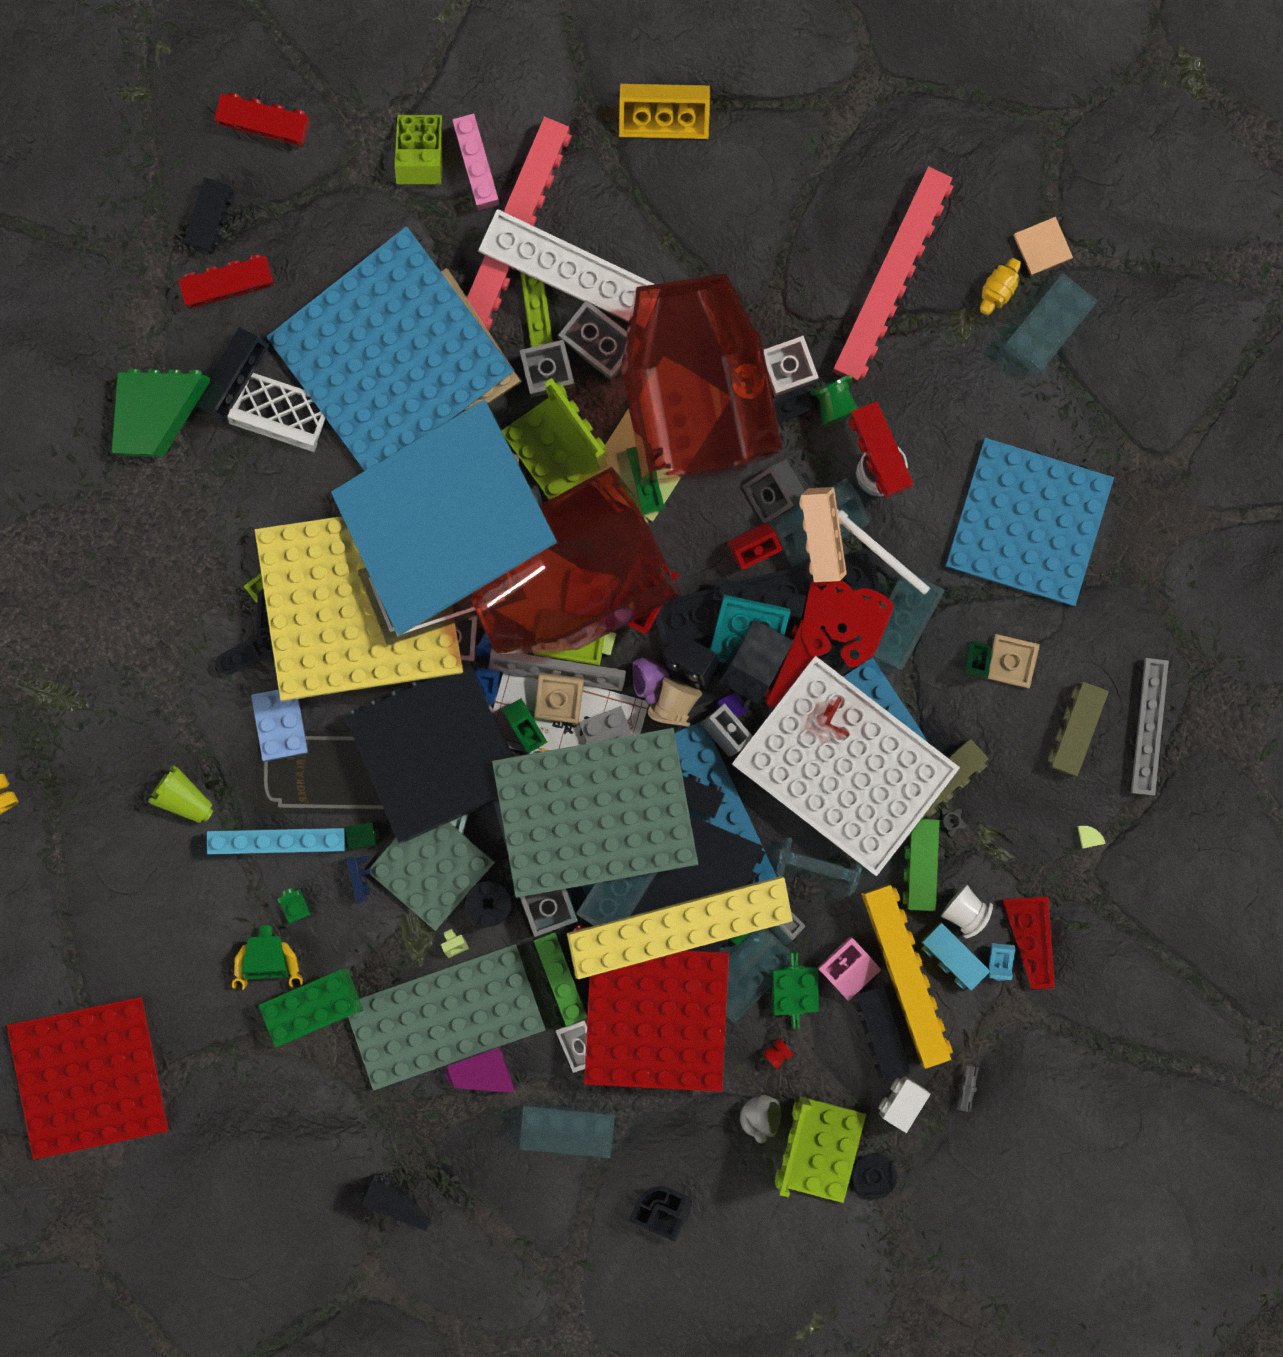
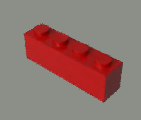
(262, 119)
(226, 282)
(881, 450)
(794, 664)

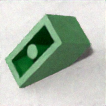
(524, 725)

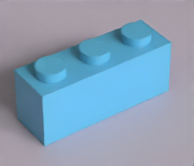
(954, 957)

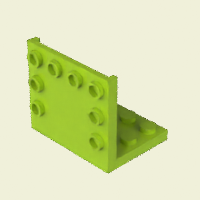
(556, 443)
(820, 1150)

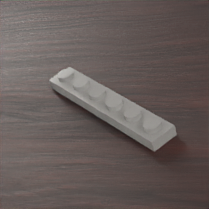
(533, 665)
(1149, 726)

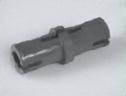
(967, 1087)

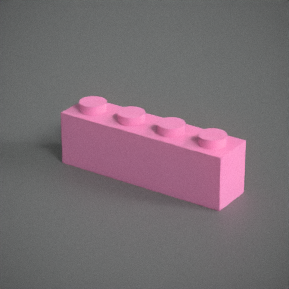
(476, 162)

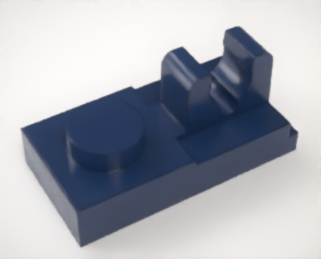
(360, 888)

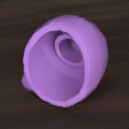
(648, 678)

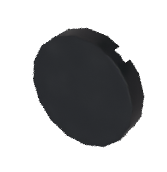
(874, 1175)

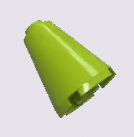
(181, 797)

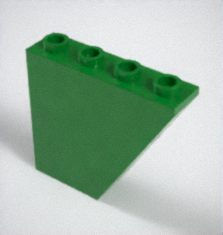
(153, 409)

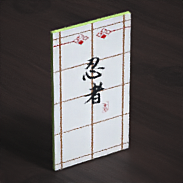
(560, 733)

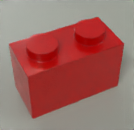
(754, 546)

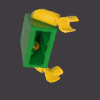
(265, 959)

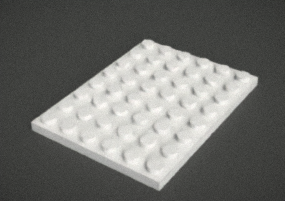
(852, 789)

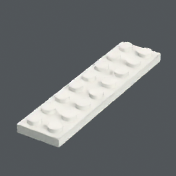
(561, 265)

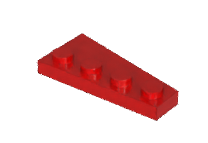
(1032, 933)

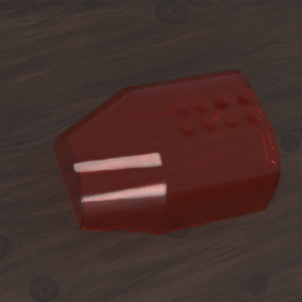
(696, 380)
(588, 582)

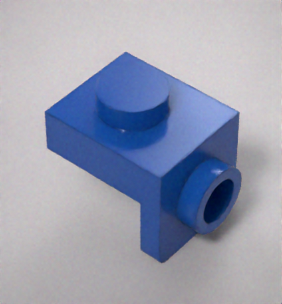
(489, 681)

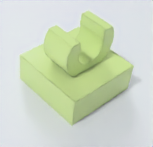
(454, 944)

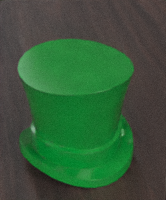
(835, 400)

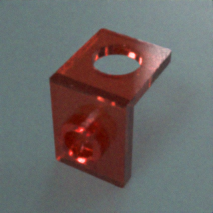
(829, 713)

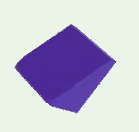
(734, 703)

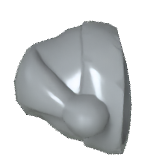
(761, 1117)

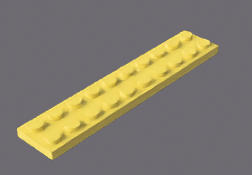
(679, 927)

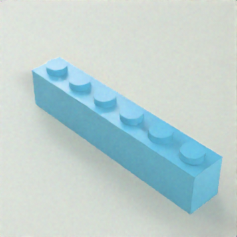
(276, 841)

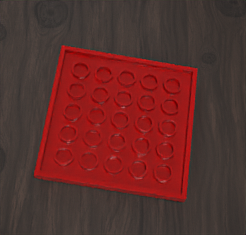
(659, 1023)
(87, 1078)

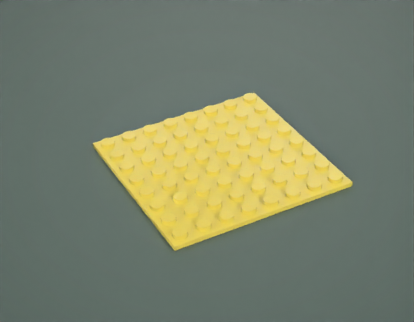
(324, 622)

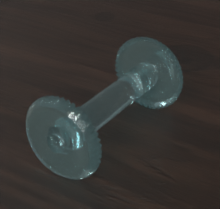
(819, 866)

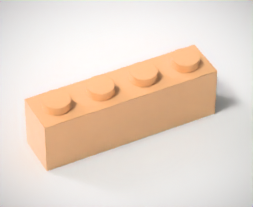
(823, 534)

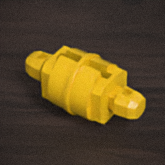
(1000, 286)

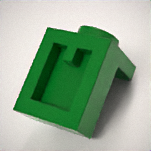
(294, 905)

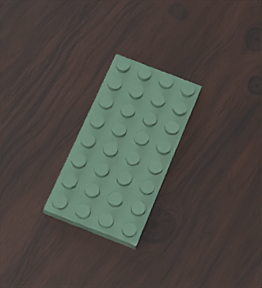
(445, 1017)

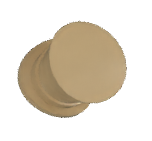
(674, 702)

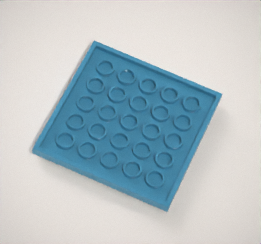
(1029, 522)

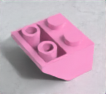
(849, 968)

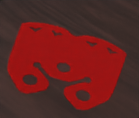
(846, 607)

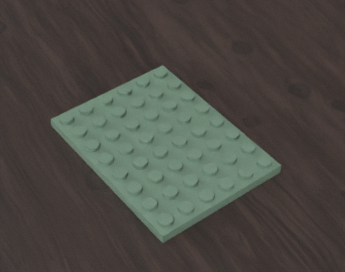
(595, 812)

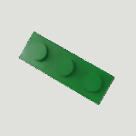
(647, 490)

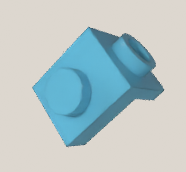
(1001, 961)

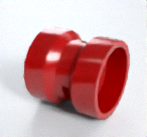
(778, 1053)

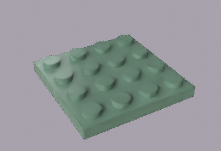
(432, 871)

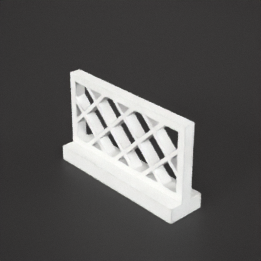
(274, 429)

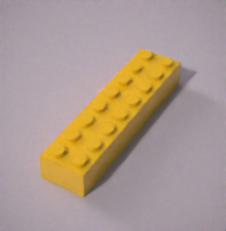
(906, 976)

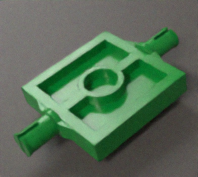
(795, 990)

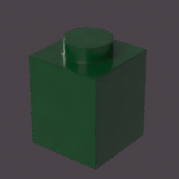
(362, 835)

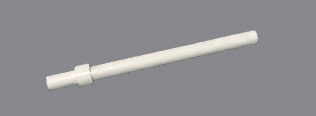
(881, 552)

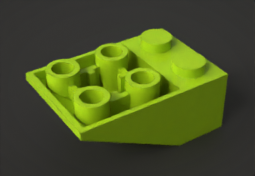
(418, 149)

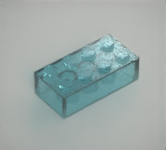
(1050, 323)
(906, 621)

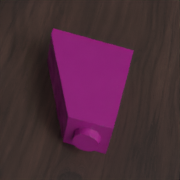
(481, 1072)

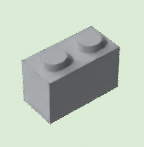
(726, 730)

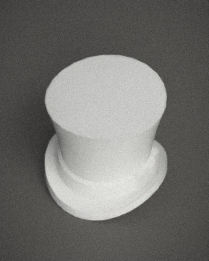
(967, 912)

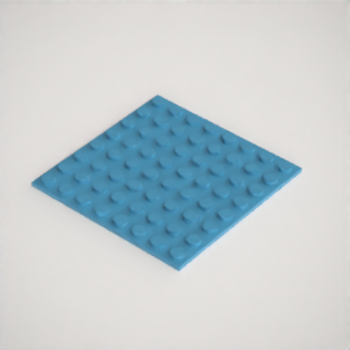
(389, 351)
(443, 517)

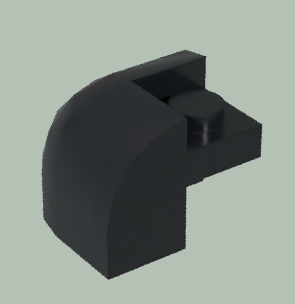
(662, 1211)

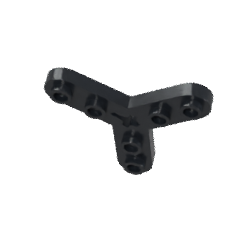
(247, 652)

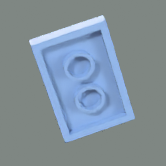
(279, 726)

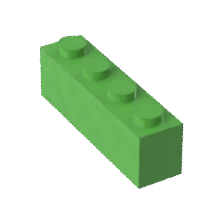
(922, 866)
(561, 978)

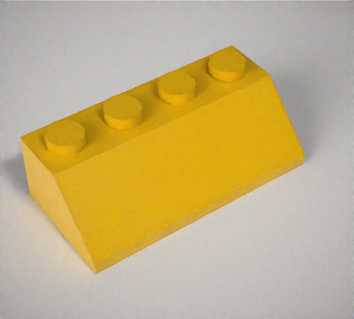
(664, 111)

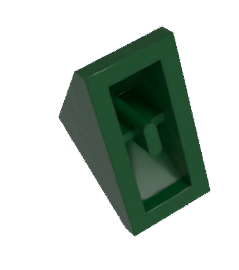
(978, 660)

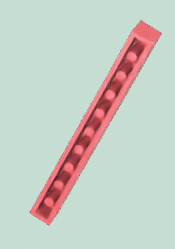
(522, 205)
(892, 275)

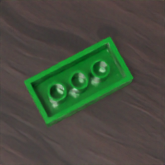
(311, 1007)

